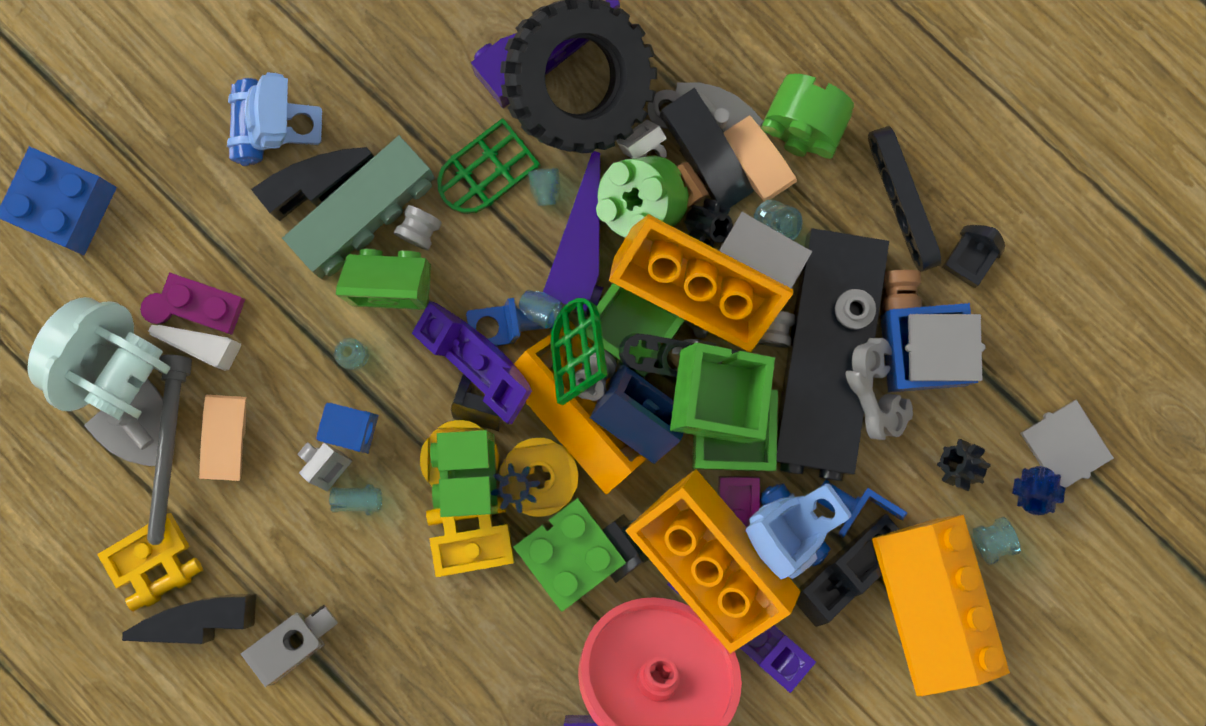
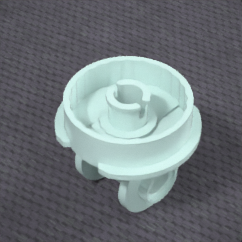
(92, 358)

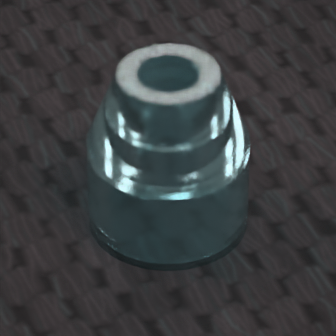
(545, 186)
(540, 307)
(358, 357)

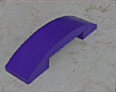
(476, 358)
(778, 656)

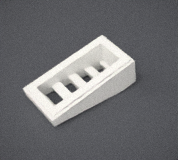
(209, 348)

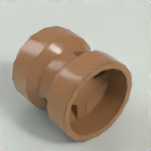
(901, 289)

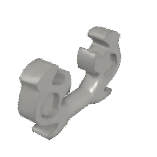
(892, 412)

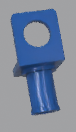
(509, 319)
(347, 427)
(856, 505)

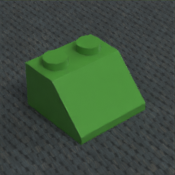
(385, 280)

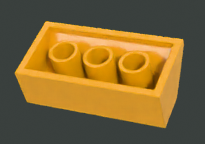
(698, 282)
(592, 446)
(712, 562)
(940, 606)

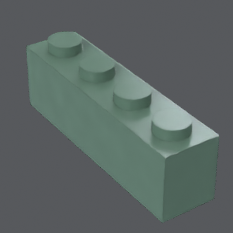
(359, 208)

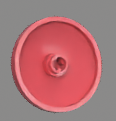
(657, 668)

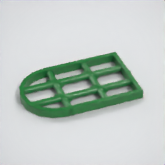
(501, 169)
(598, 348)

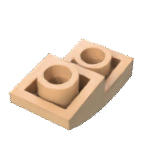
(759, 159)
(222, 437)

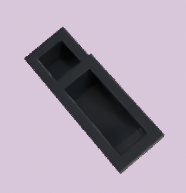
(706, 149)
(309, 179)
(844, 575)
(196, 620)

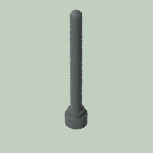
(176, 375)

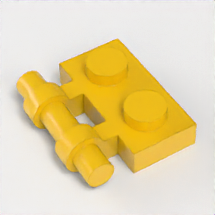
(469, 549)
(135, 556)

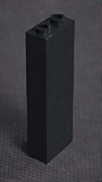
(818, 409)

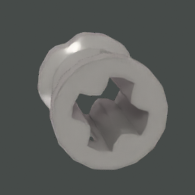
(598, 389)

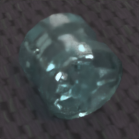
(787, 218)
(996, 540)

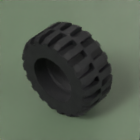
(627, 64)

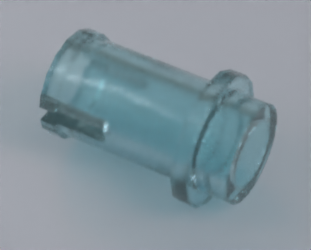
(356, 499)

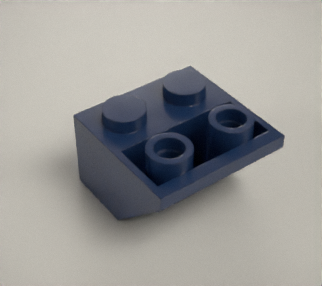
(637, 414)

